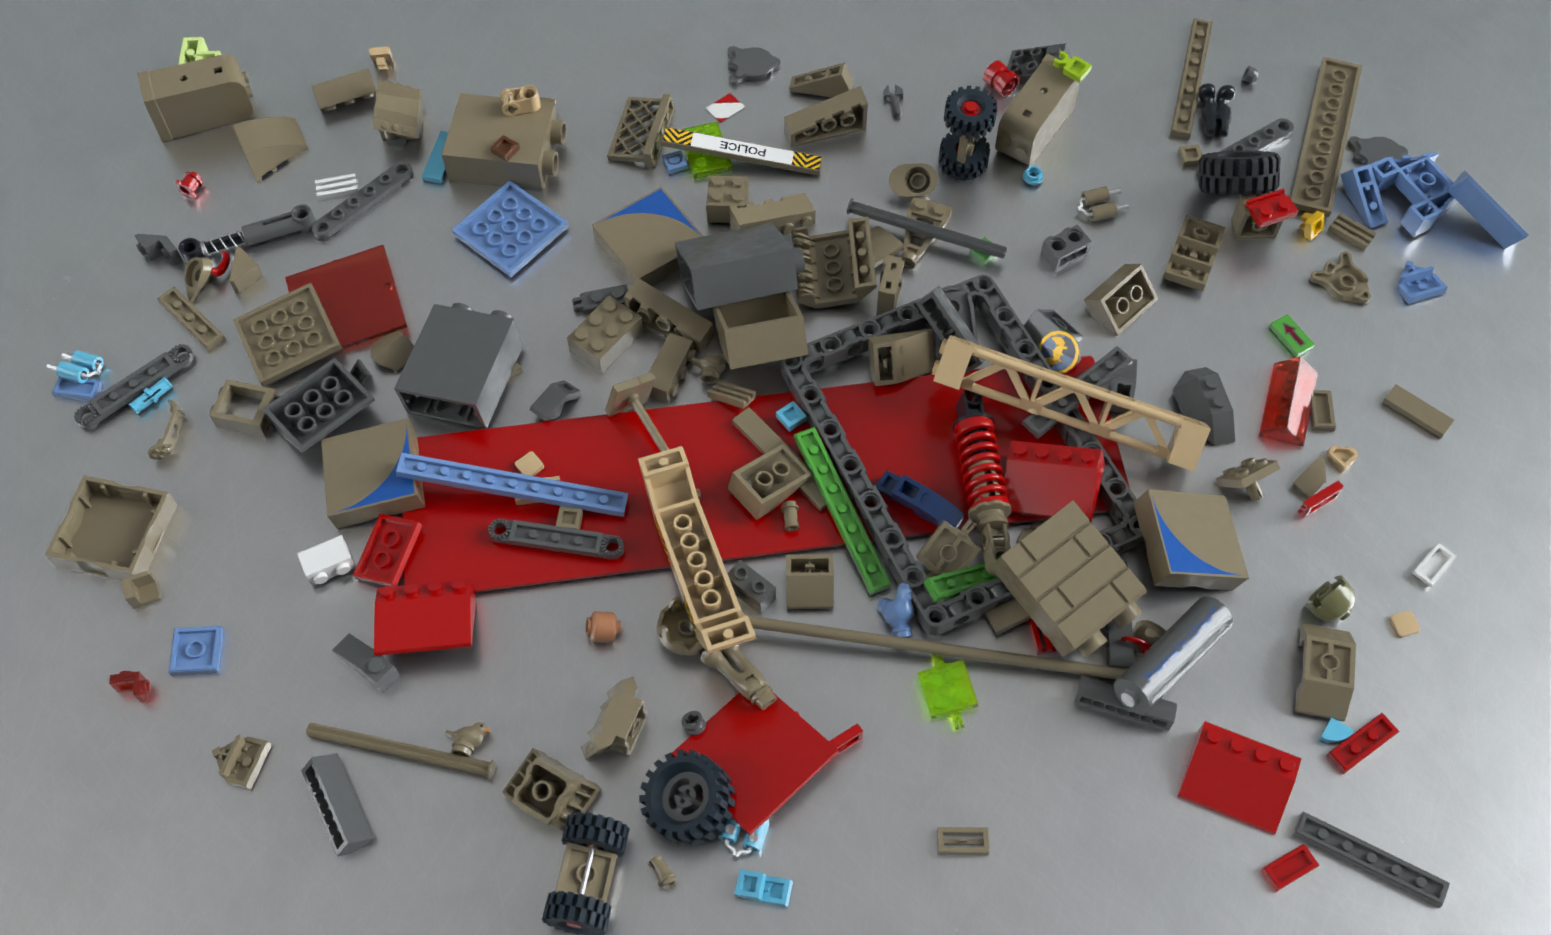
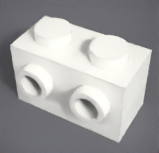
(326, 560)

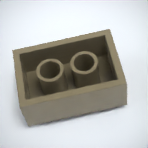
(605, 334)

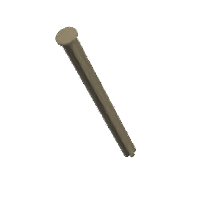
(402, 750)

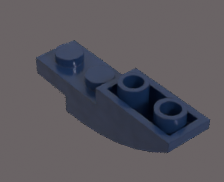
(919, 498)

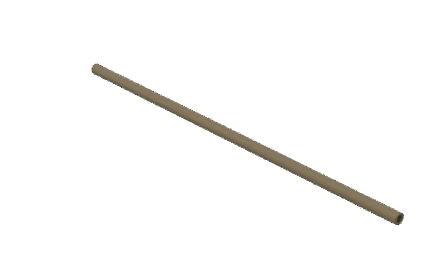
(936, 648)

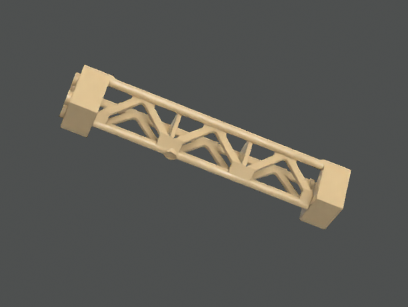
(1186, 440)

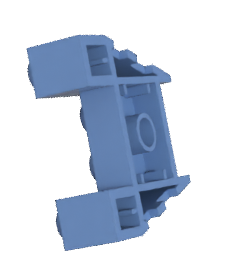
(1421, 183)

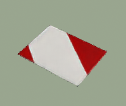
(725, 107)

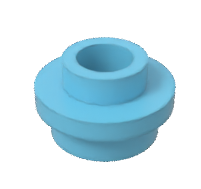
(1033, 175)

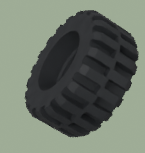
(1239, 172)

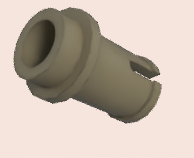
(790, 510)
(662, 872)

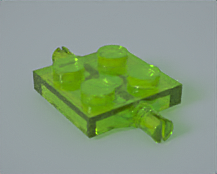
(948, 690)

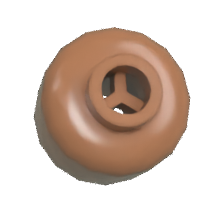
(603, 627)

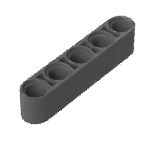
(1118, 653)

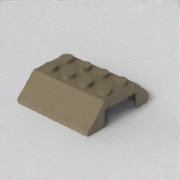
(836, 265)

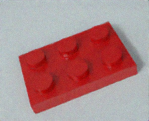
(387, 550)

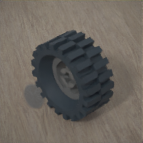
(691, 775)

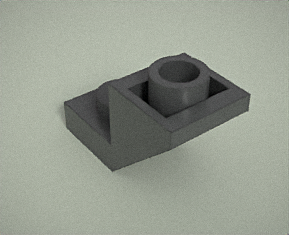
(156, 246)
(552, 400)

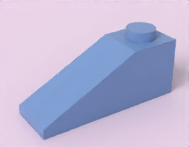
(1364, 195)

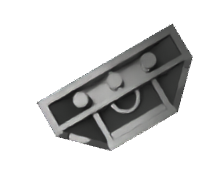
(1205, 399)

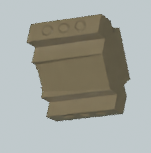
(398, 111)
(618, 721)
(549, 789)

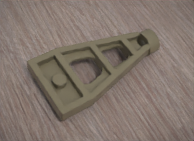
(929, 212)

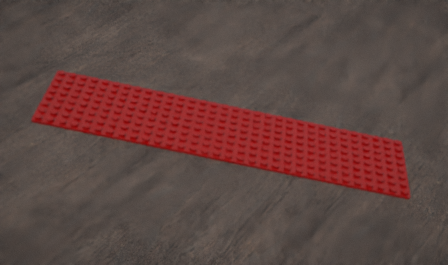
(889, 426)

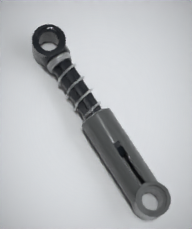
(299, 219)

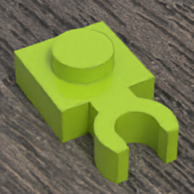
(1073, 68)

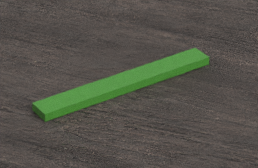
(842, 511)

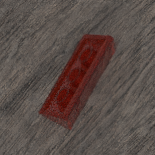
(1289, 401)

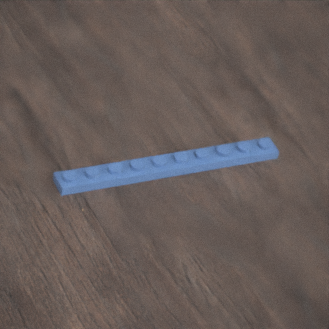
(511, 484)

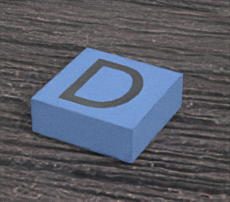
(675, 162)

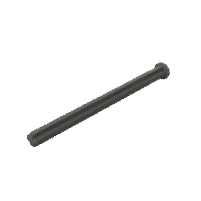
(926, 229)

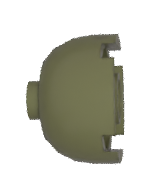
(1332, 600)

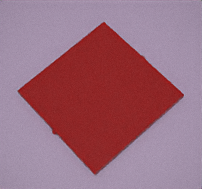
(763, 753)

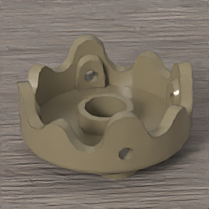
(669, 632)

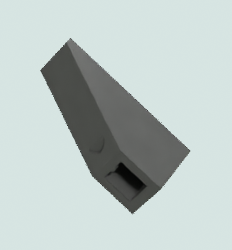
(1124, 384)

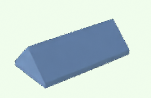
(1487, 211)

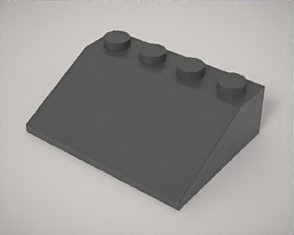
(317, 405)

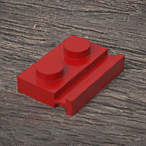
(1271, 208)

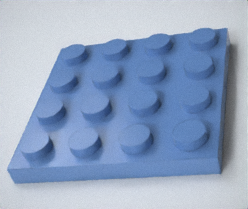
(510, 228)

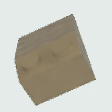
(768, 480)

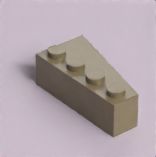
(828, 119)
(785, 214)

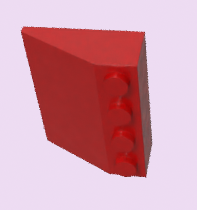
(1049, 476)
(424, 617)
(1239, 777)

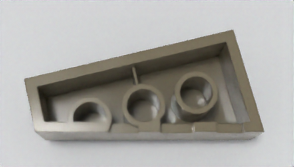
(667, 316)

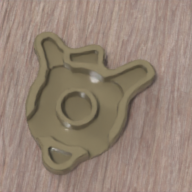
(1343, 280)

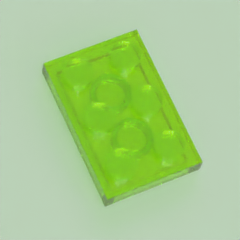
(707, 165)

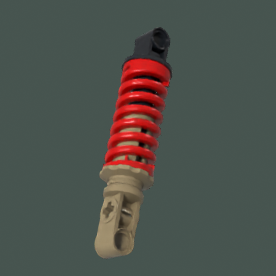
(982, 476)

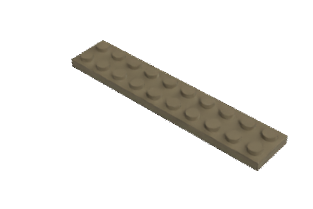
(1325, 136)

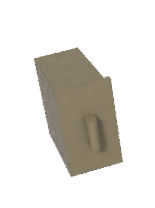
(760, 330)

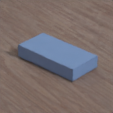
(77, 391)

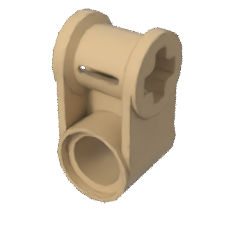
(522, 100)

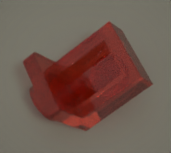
(131, 681)

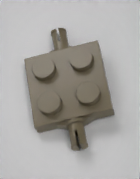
(948, 549)

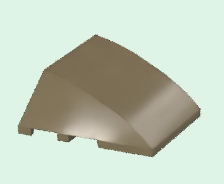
(269, 142)

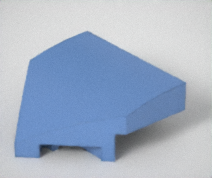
(1419, 283)

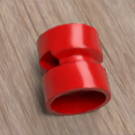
(1001, 79)

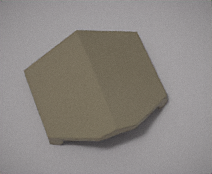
(392, 351)

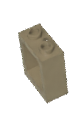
(259, 425)

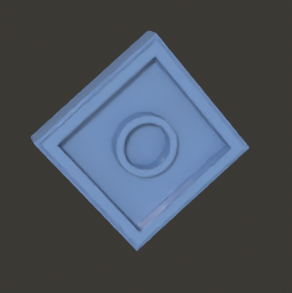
(196, 650)

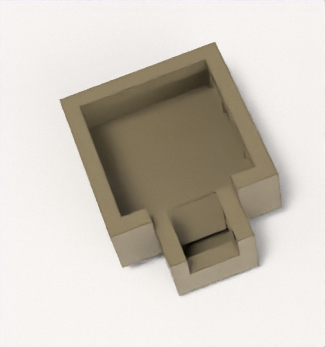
(889, 278)

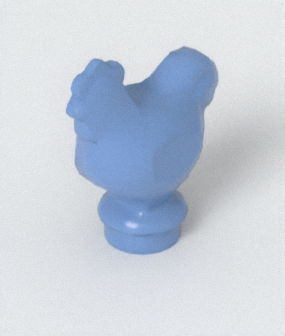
(898, 611)

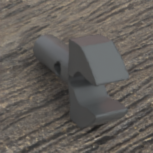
(888, 96)

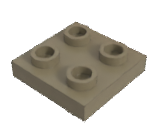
(1248, 475)

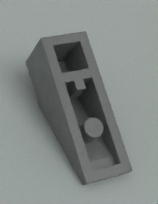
(362, 659)

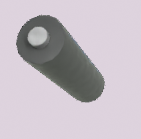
(1173, 655)

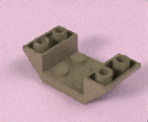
(1326, 672)

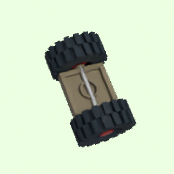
(968, 116)
(586, 874)

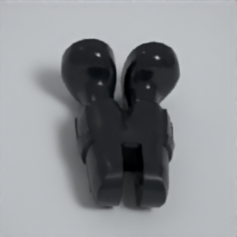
(1216, 116)

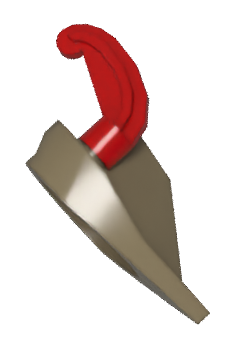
(200, 271)
(1144, 636)

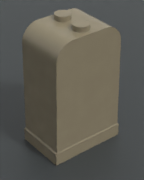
(196, 96)
(1036, 115)

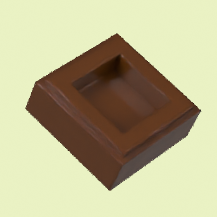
(505, 148)

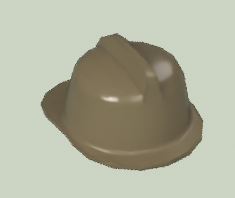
(913, 180)

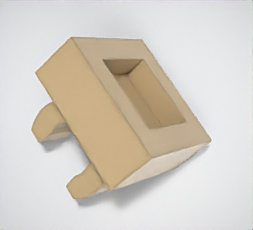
(381, 56)

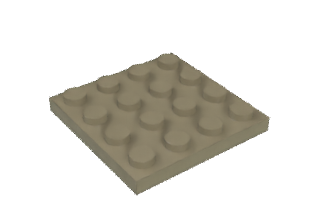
(287, 334)

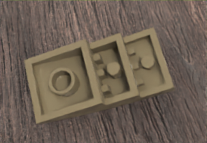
(1194, 253)

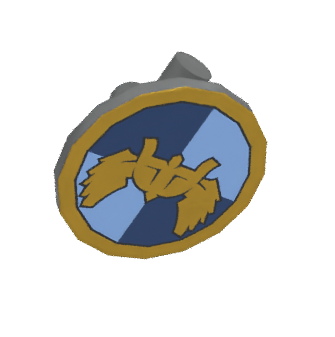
(1060, 351)

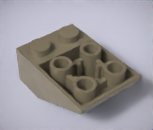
(900, 356)

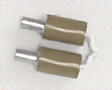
(1101, 211)

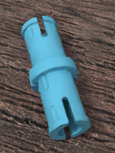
(162, 387)

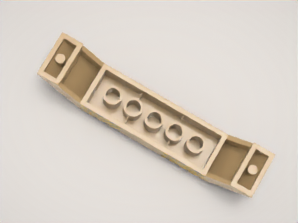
(693, 552)

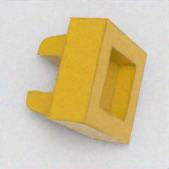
(1312, 224)

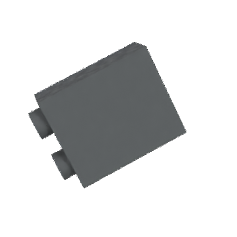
(738, 265)
(460, 365)

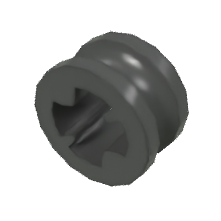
(697, 728)

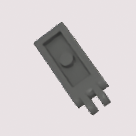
(591, 300)

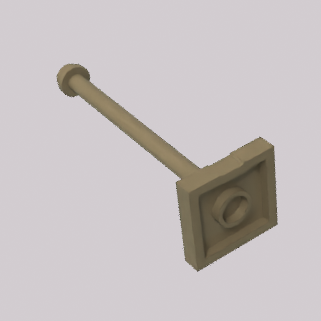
(633, 395)

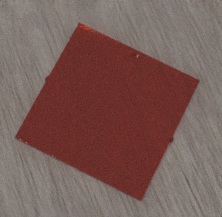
(356, 295)

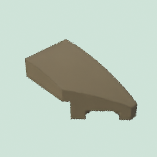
(1312, 478)

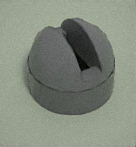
(1250, 75)

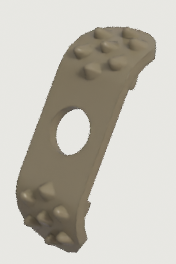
(166, 445)

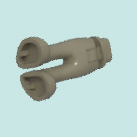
(748, 682)

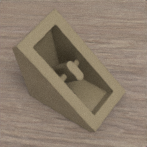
(244, 271)

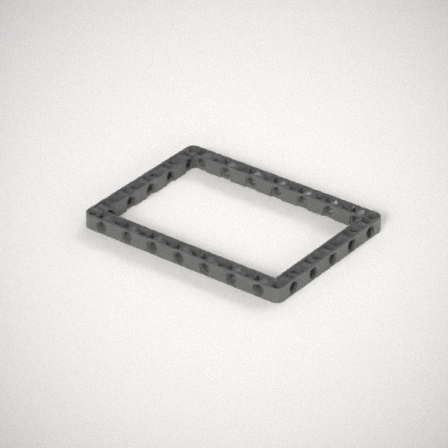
(1015, 341)

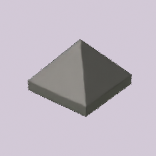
(360, 372)

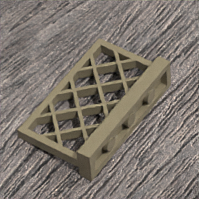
(652, 144)

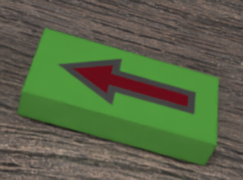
(1291, 335)

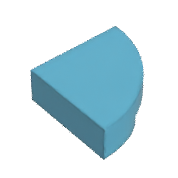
(1335, 732)

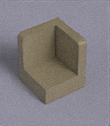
(140, 589)

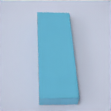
(435, 168)

